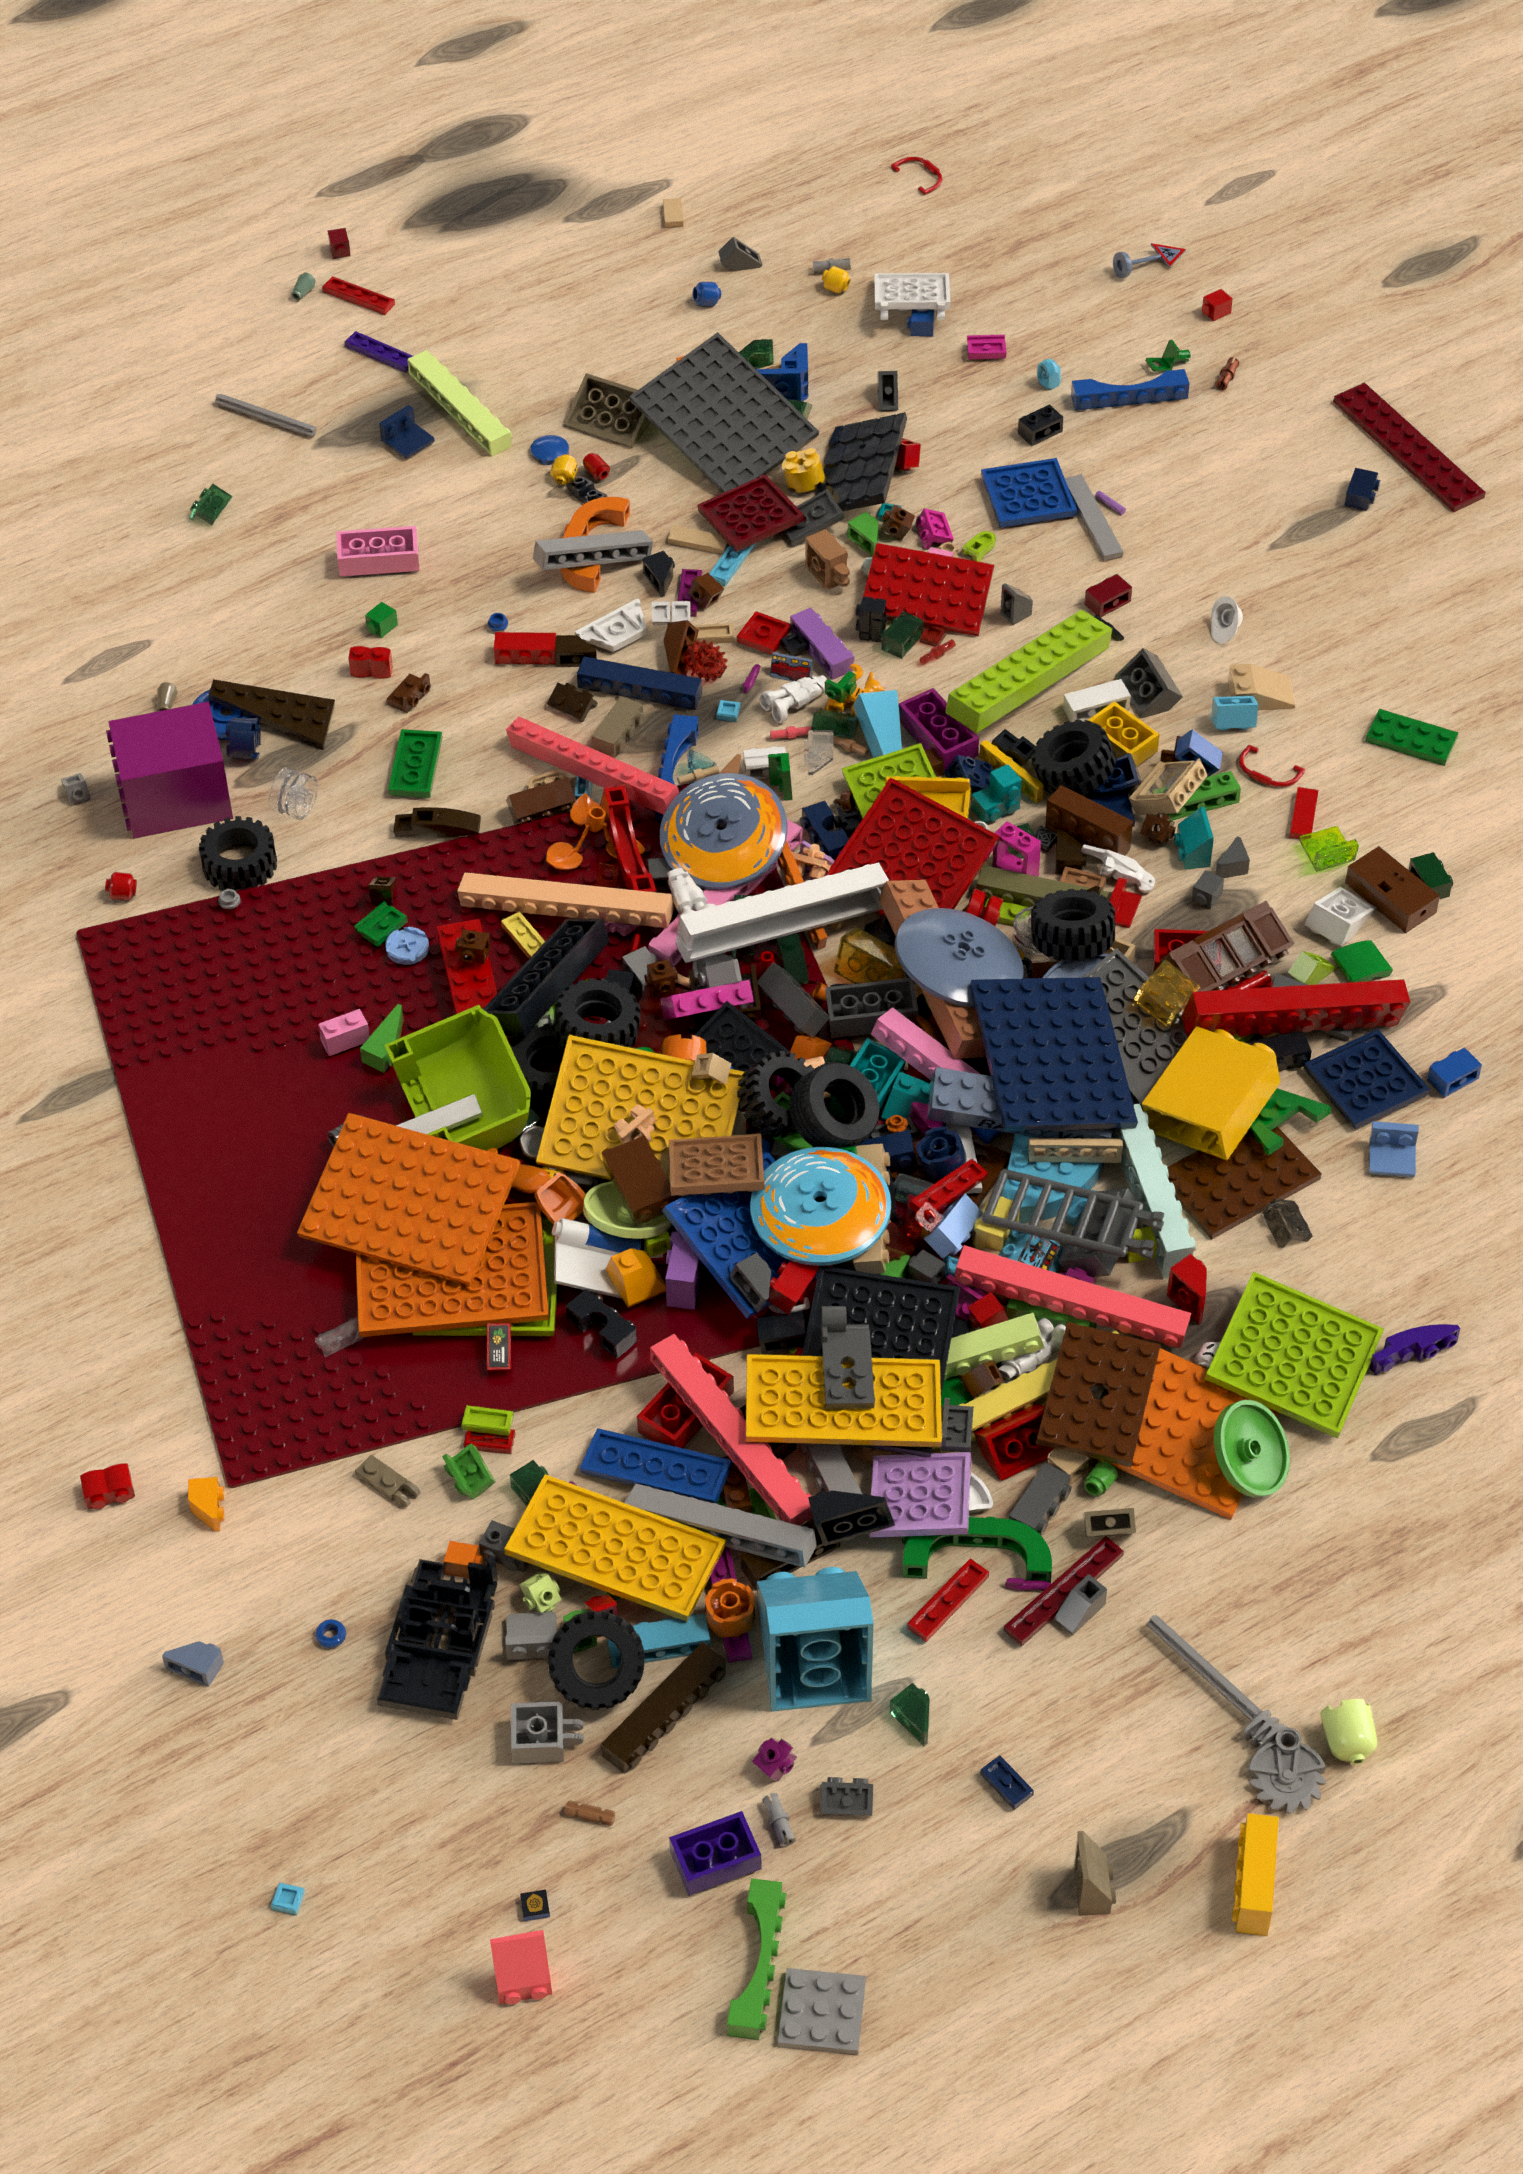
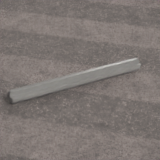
(265, 415)

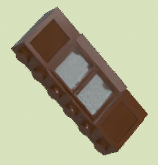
(1233, 949)

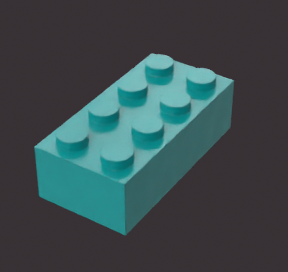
(879, 1066)

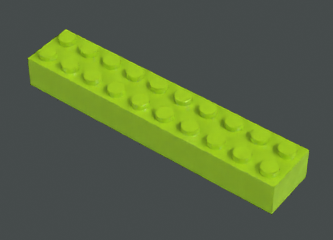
(1028, 671)

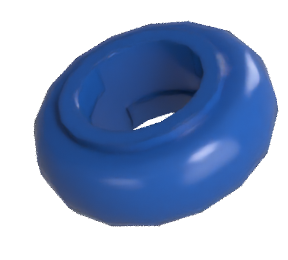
(327, 1625)

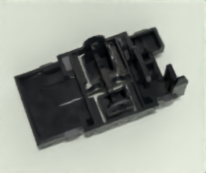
(430, 1677)

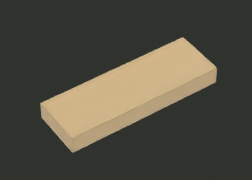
(697, 539)

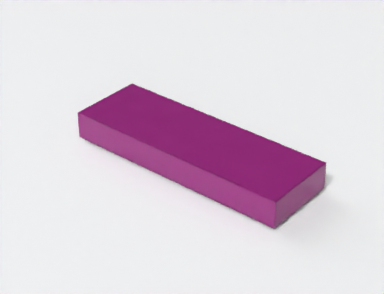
(685, 584)

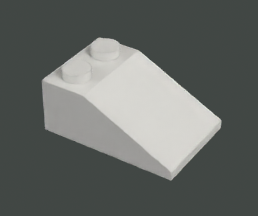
(1339, 916)

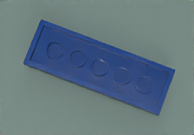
(655, 1465)

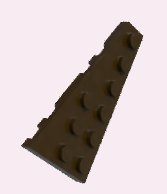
(282, 710)

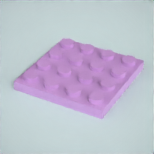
(924, 1493)

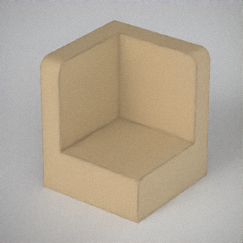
(712, 1067)

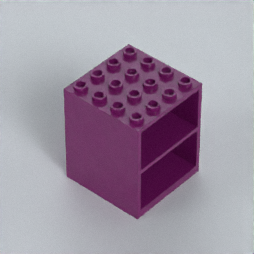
(169, 770)

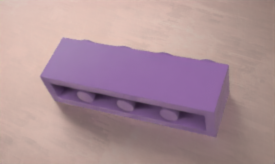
(823, 643)

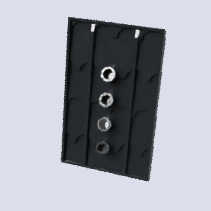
(862, 461)

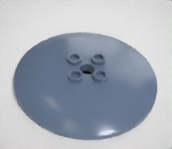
(950, 948)

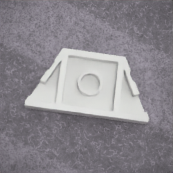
(616, 628)

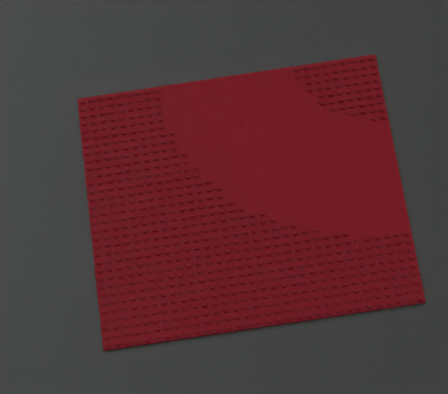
(232, 1118)

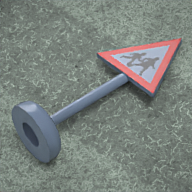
(1123, 264)

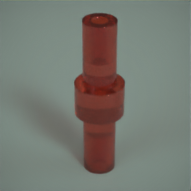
(937, 651)

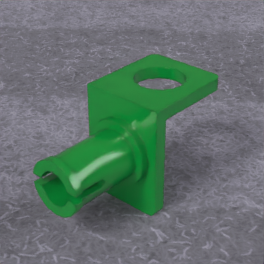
(1169, 357)

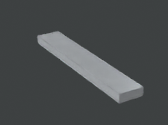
(1093, 518)

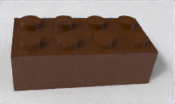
(1088, 821)

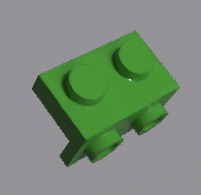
(469, 1471)

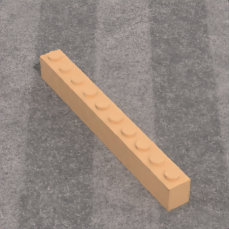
(566, 900)

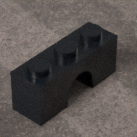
(589, 1310)

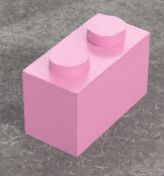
(344, 1032)

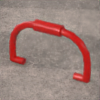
(936, 171)
(1265, 779)

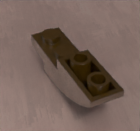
(442, 821)

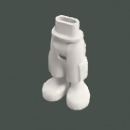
(792, 695)
(685, 892)
(1025, 1363)

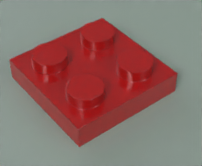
(763, 632)

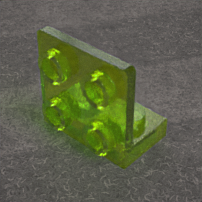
(1328, 848)

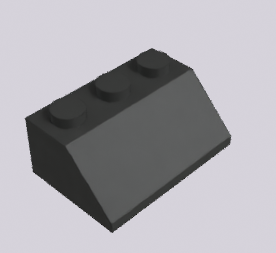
(1149, 684)

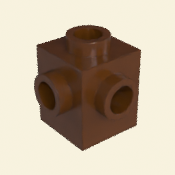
(897, 522)
(1151, 828)
(473, 946)
(661, 978)

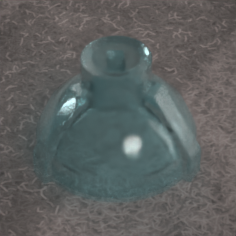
(697, 761)

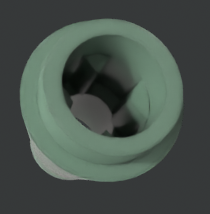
(303, 285)

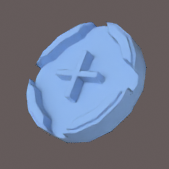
(407, 945)

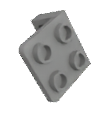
(530, 1635)

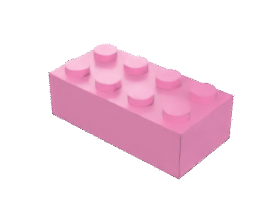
(377, 551)

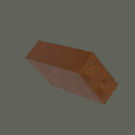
(638, 1179)

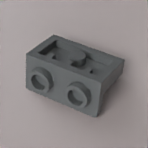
(847, 1798)

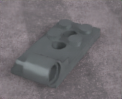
(840, 1345)

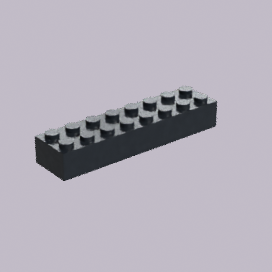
(547, 974)

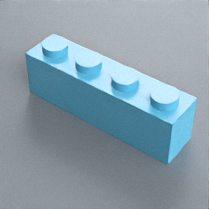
(667, 1638)

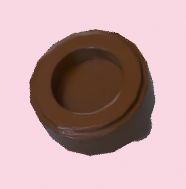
(846, 801)

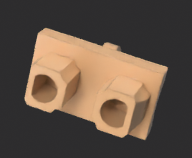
(818, 866)
(638, 1127)

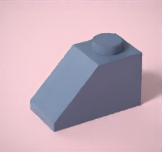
(195, 1661)

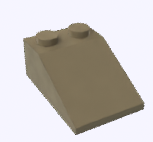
(1092, 1878)

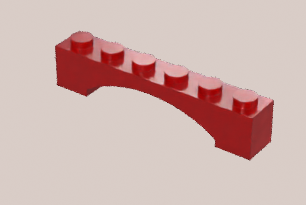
(620, 826)

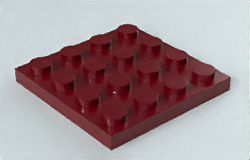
(750, 512)

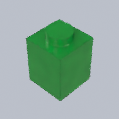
(381, 619)

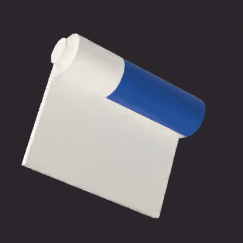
(584, 1254)

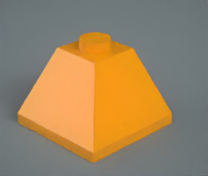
(635, 1276)

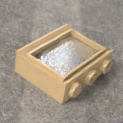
(1168, 787)

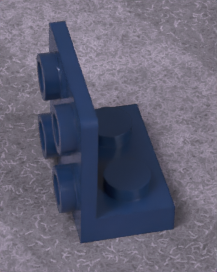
(403, 434)
(970, 768)

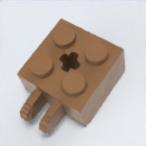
(826, 560)

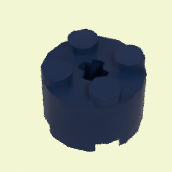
(243, 738)
(940, 1152)

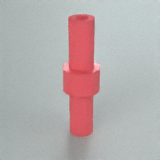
(790, 732)

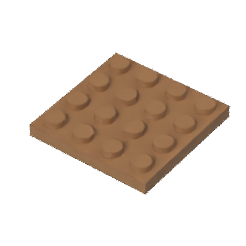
(716, 1165)

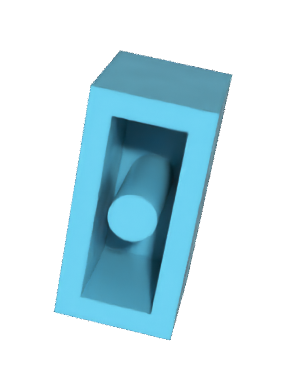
(1234, 712)

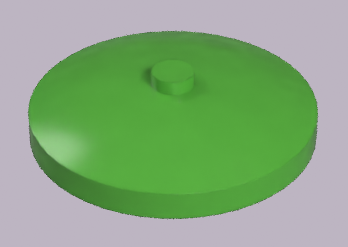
(1251, 1448)

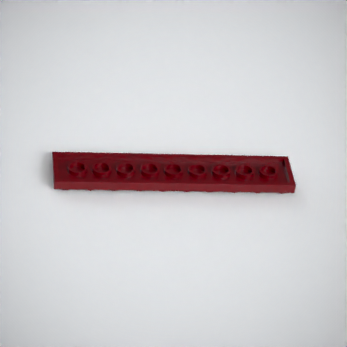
(1409, 447)

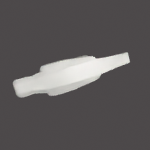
(1122, 867)

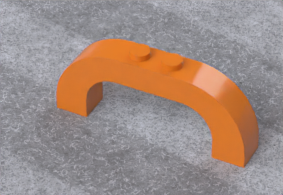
(588, 516)

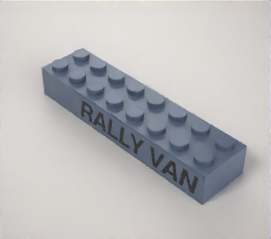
(971, 1102)

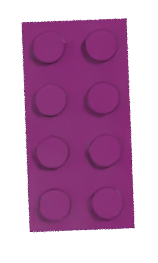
(931, 726)

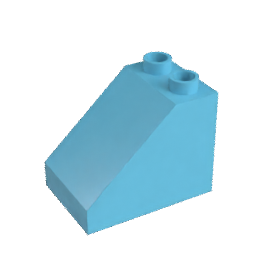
(816, 1639)

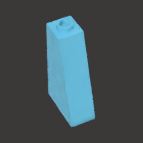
(879, 721)

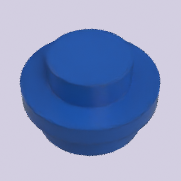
(497, 622)

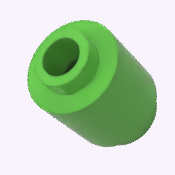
(1100, 1478)

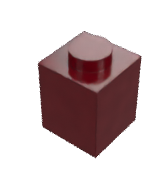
(339, 243)

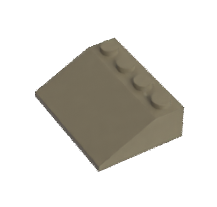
(607, 412)

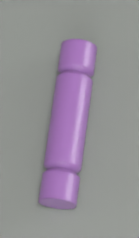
(1110, 502)

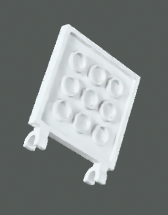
(912, 291)

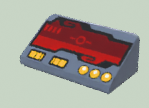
(790, 667)

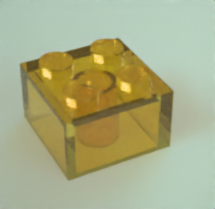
(1166, 993)

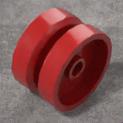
(990, 912)

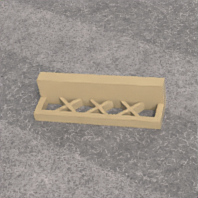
(1075, 1150)

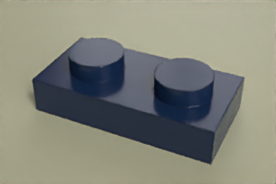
(1007, 1782)

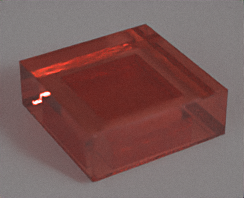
(932, 635)

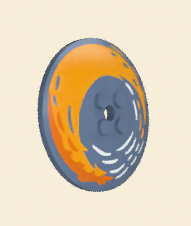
(731, 855)

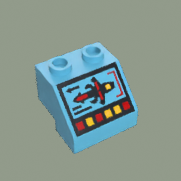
(1032, 1251)

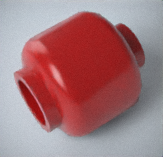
(121, 886)

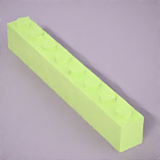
(459, 403)

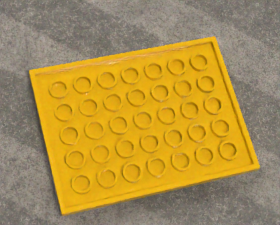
(606, 1081)

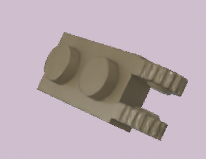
(386, 1480)

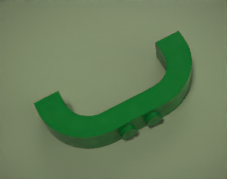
(983, 1533)

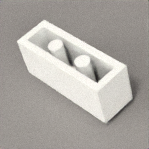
(1090, 701)

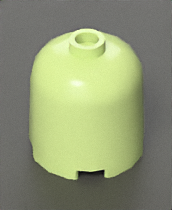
(1350, 1730)

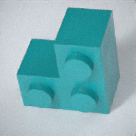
(1000, 797)

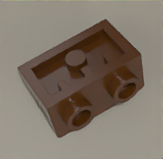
(409, 692)

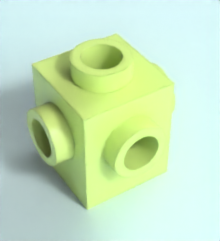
(540, 1592)

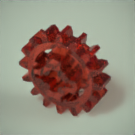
(705, 660)

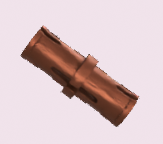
(1227, 373)

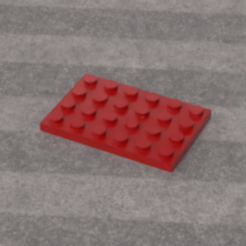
(930, 586)

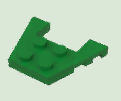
(1279, 1109)

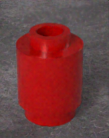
(596, 466)

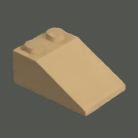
(1268, 687)

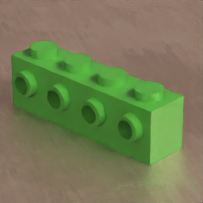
(1212, 794)

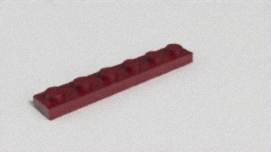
(1047, 1604)

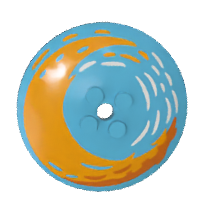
(825, 1231)

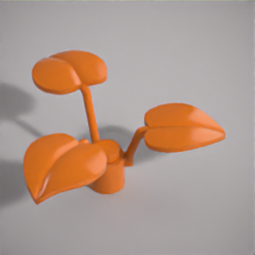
(588, 813)

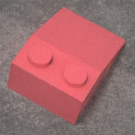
(521, 1967)

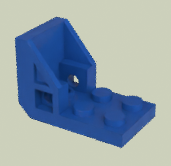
(793, 375)

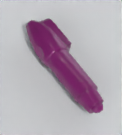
(750, 680)
(1020, 1584)

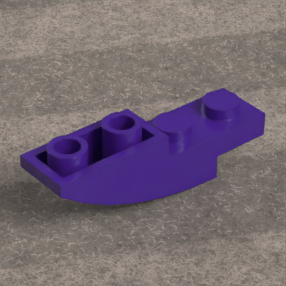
(1419, 1341)

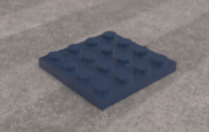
(1366, 1079)

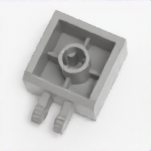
(540, 1734)

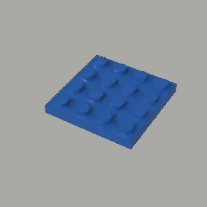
(1028, 492)

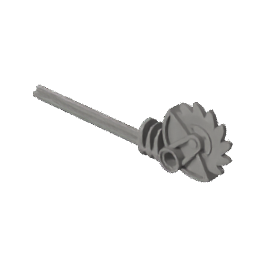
(1283, 1773)

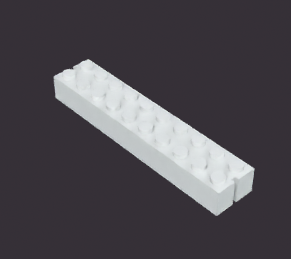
(780, 912)

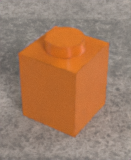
(458, 1557)

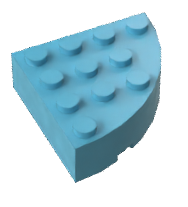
(1071, 1173)

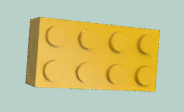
(1255, 1874)

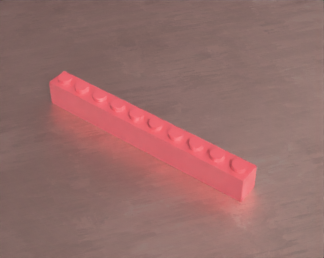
(590, 764)
(1072, 1297)
(728, 1428)

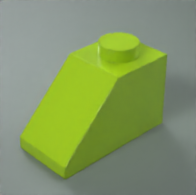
(1310, 968)

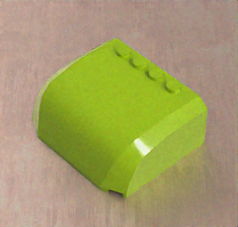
(463, 1059)

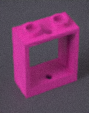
(1025, 844)

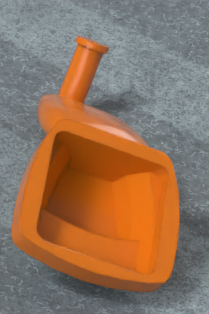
(555, 1196)

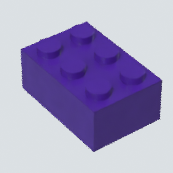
(715, 1853)

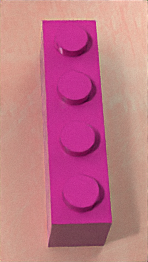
(706, 999)

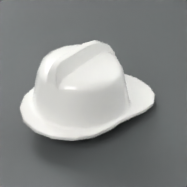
(1225, 619)

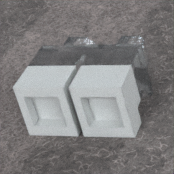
(664, 613)

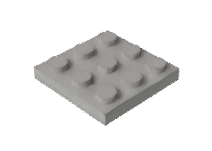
(822, 2011)

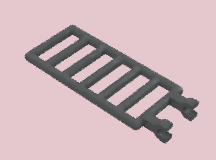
(1143, 1248)

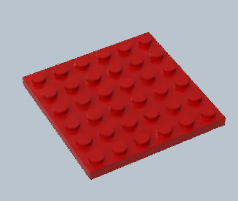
(918, 841)

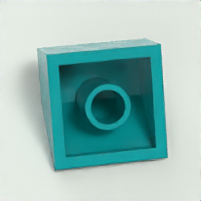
(1195, 840)
(904, 1092)

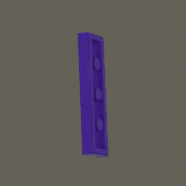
(378, 351)

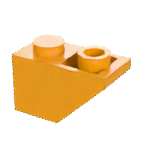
(205, 1499)

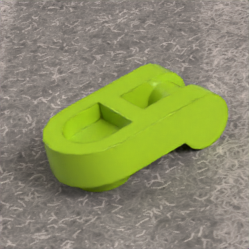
(983, 541)

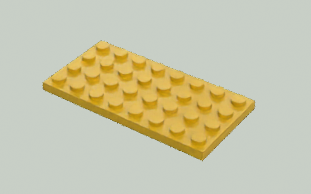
(789, 1403)
(615, 1547)

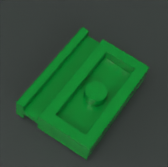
(380, 923)

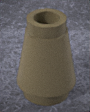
(166, 695)

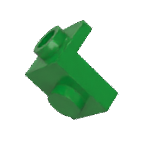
(842, 689)

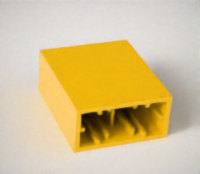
(1212, 1092)

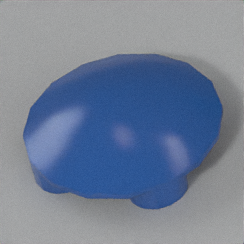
(548, 448)

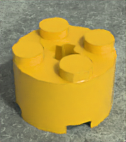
(803, 470)

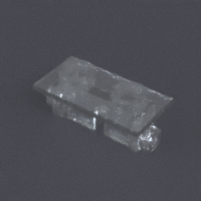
(339, 1337)

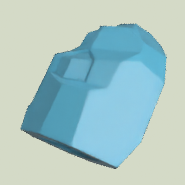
(1049, 374)

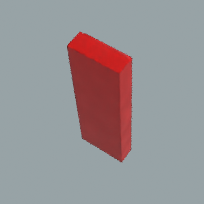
(1304, 812)

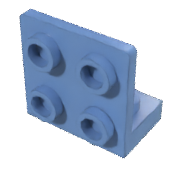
(1393, 1149)

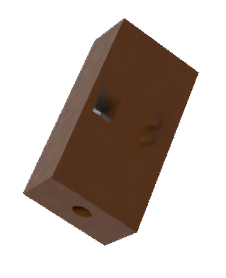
(1392, 889)

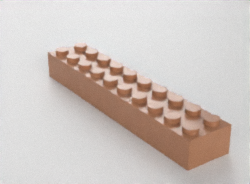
(956, 1022)

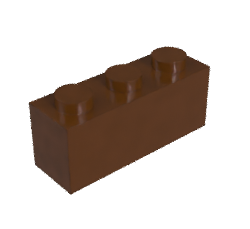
(541, 801)

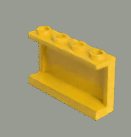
(949, 792)

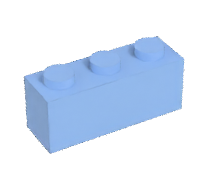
(954, 1227)

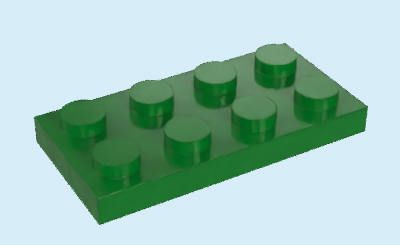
(1412, 737)
(415, 763)

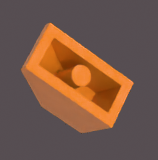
(809, 1047)

